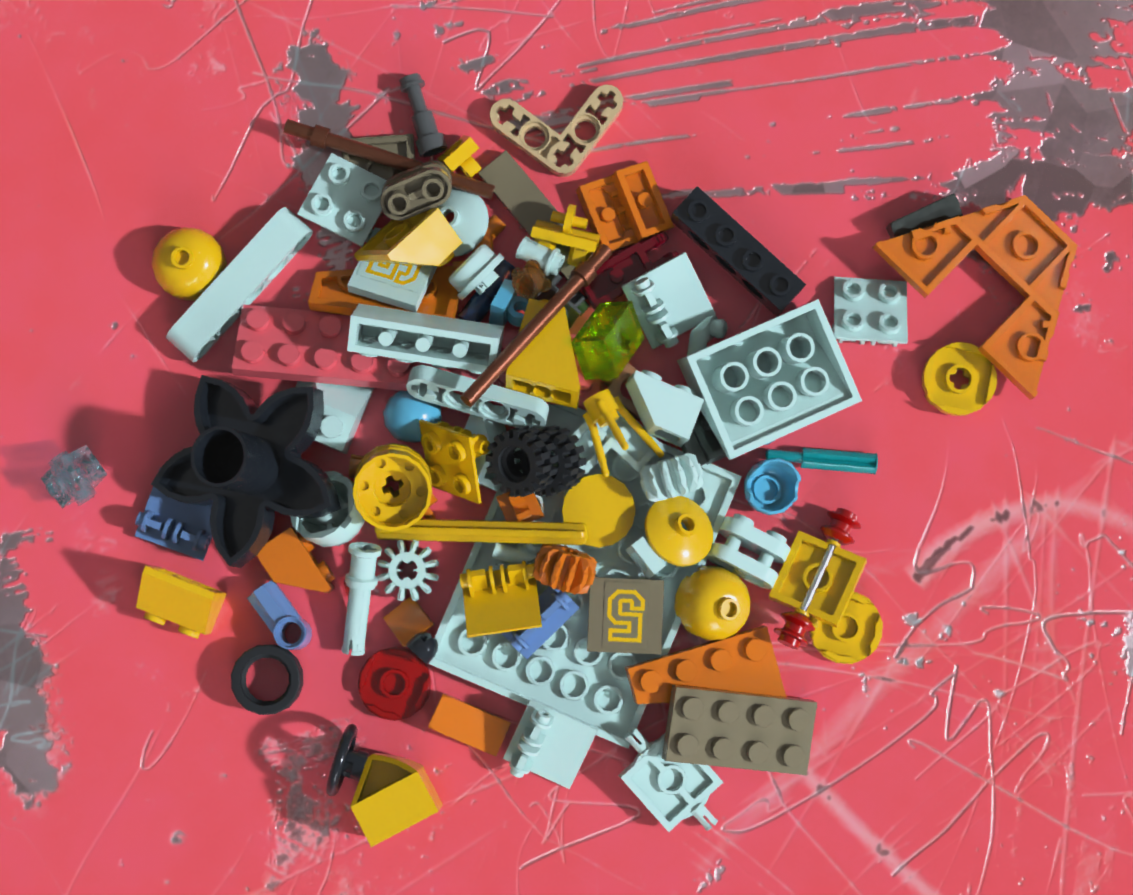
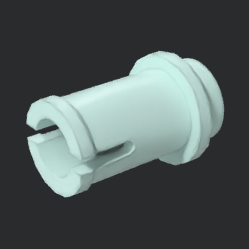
(549, 260)

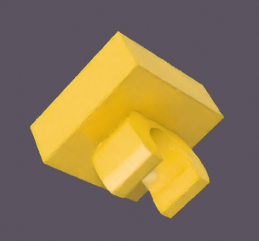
(460, 156)

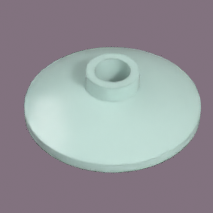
(469, 219)

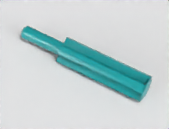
(829, 459)

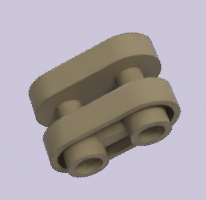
(416, 190)

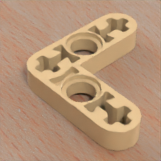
(555, 142)

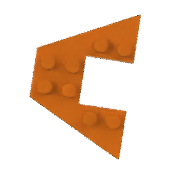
(1023, 250)

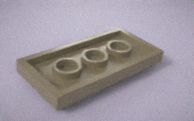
(739, 730)

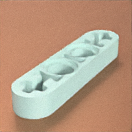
(517, 409)

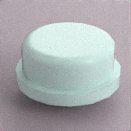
(476, 272)

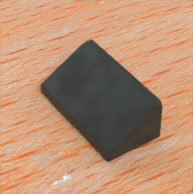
(927, 216)

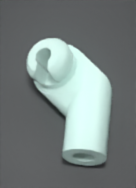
(517, 553)

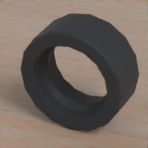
(241, 667)

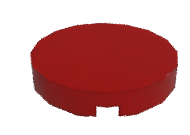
(394, 683)

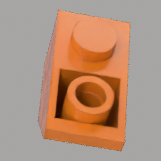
(291, 563)

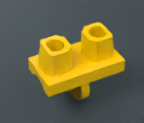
(580, 242)

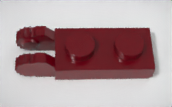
(623, 269)

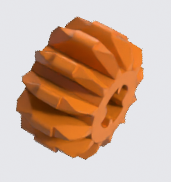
(564, 568)

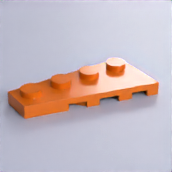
(331, 294)
(732, 664)

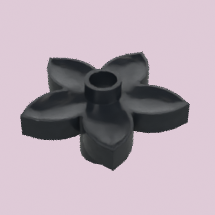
(250, 465)

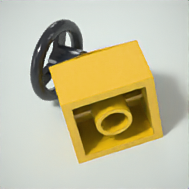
(389, 792)

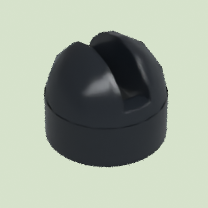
(423, 646)

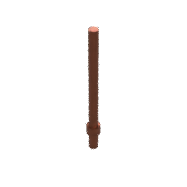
(322, 137)
(581, 276)

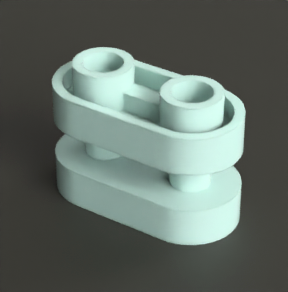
(741, 532)

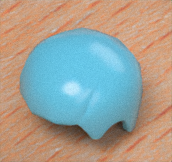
(403, 416)
(771, 486)

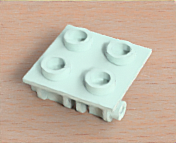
(344, 200)
(668, 301)
(870, 311)
(549, 744)

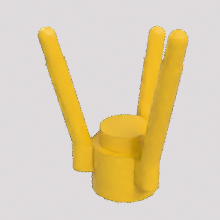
(603, 410)

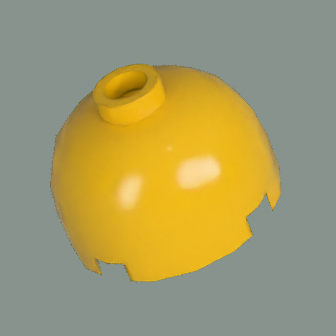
(187, 262)
(712, 603)

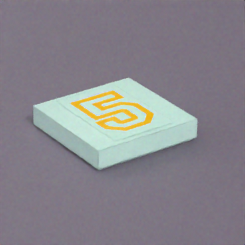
(391, 283)

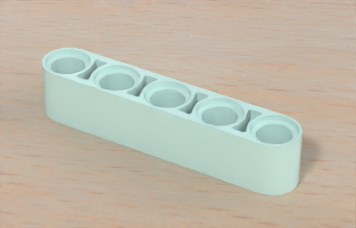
(239, 284)

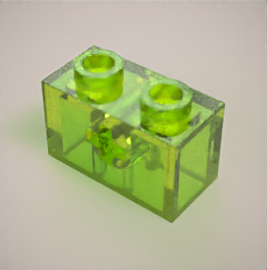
(608, 340)

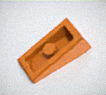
(469, 724)

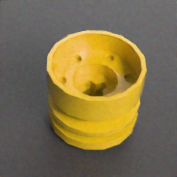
(382, 505)

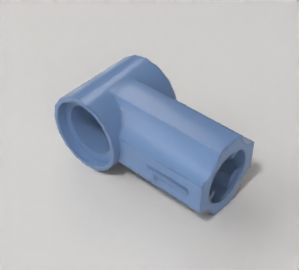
(279, 613)

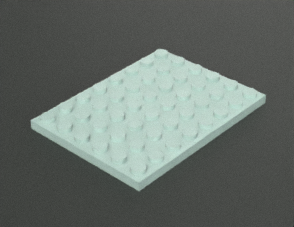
(561, 669)

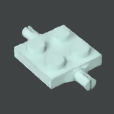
(669, 788)

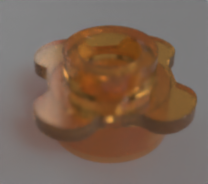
(522, 283)

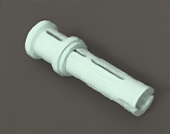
(360, 581)

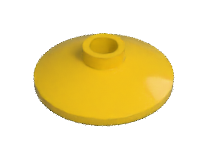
(668, 536)

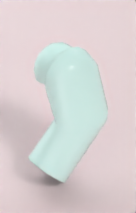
(704, 332)

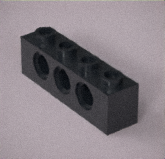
(737, 251)

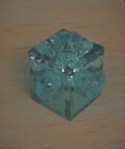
(73, 476)

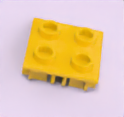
(452, 457)
(500, 599)

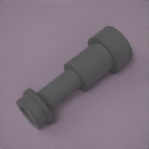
(429, 140)

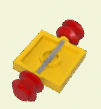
(818, 578)

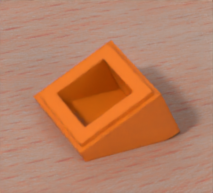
(408, 620)

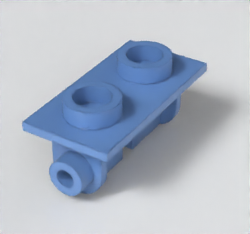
(555, 610)

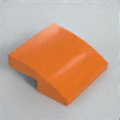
(625, 207)

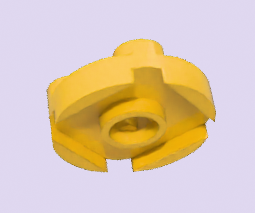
(941, 391)

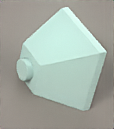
(342, 413)

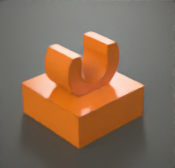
(520, 508)

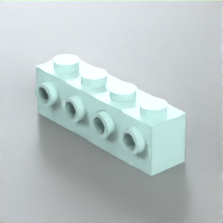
(424, 338)

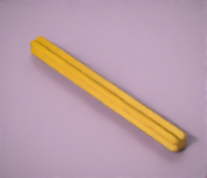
(490, 532)

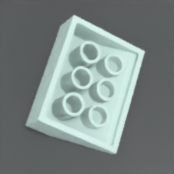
(771, 379)

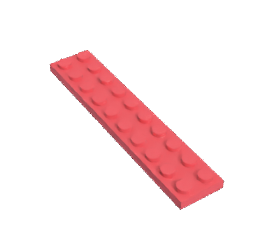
(314, 349)

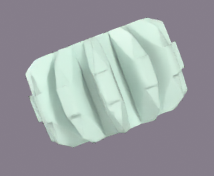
(671, 477)
(407, 582)

